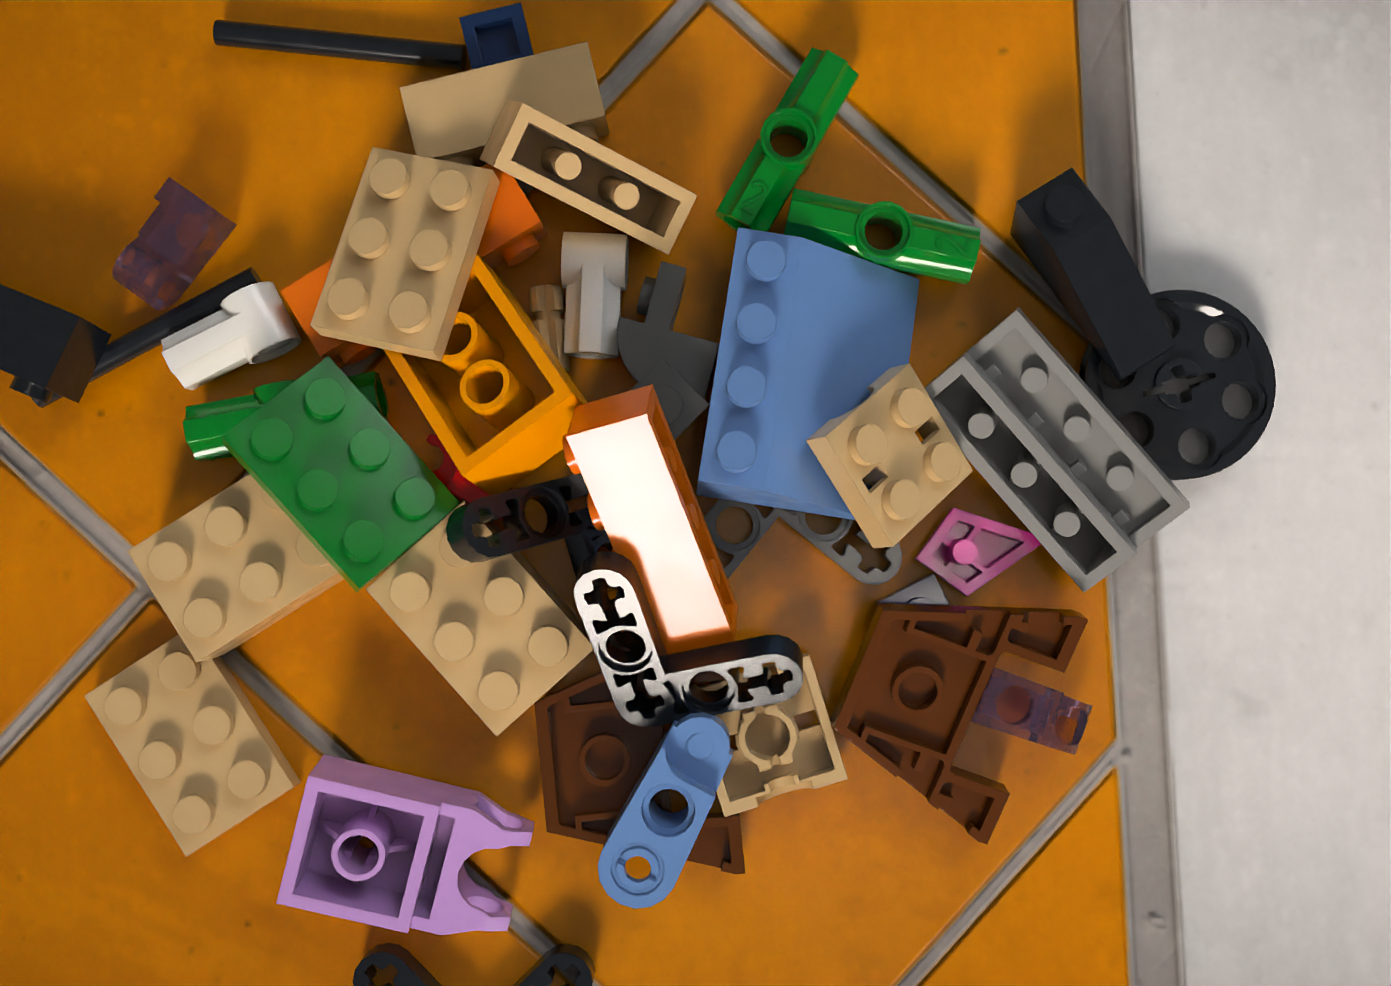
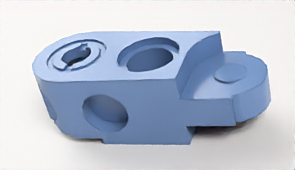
(687, 760)

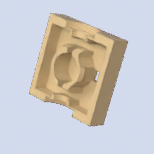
(881, 449)
(773, 752)

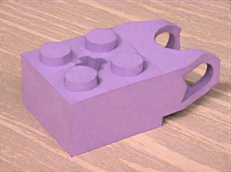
(418, 856)

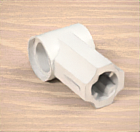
(594, 277)
(247, 329)

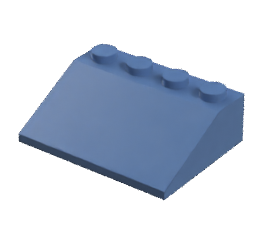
(793, 352)

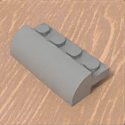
(1054, 451)

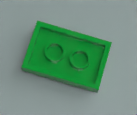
(340, 473)

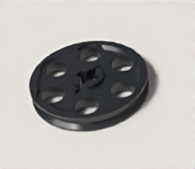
(1201, 404)

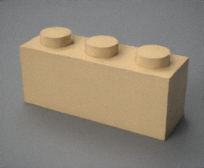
(457, 112)
(587, 175)

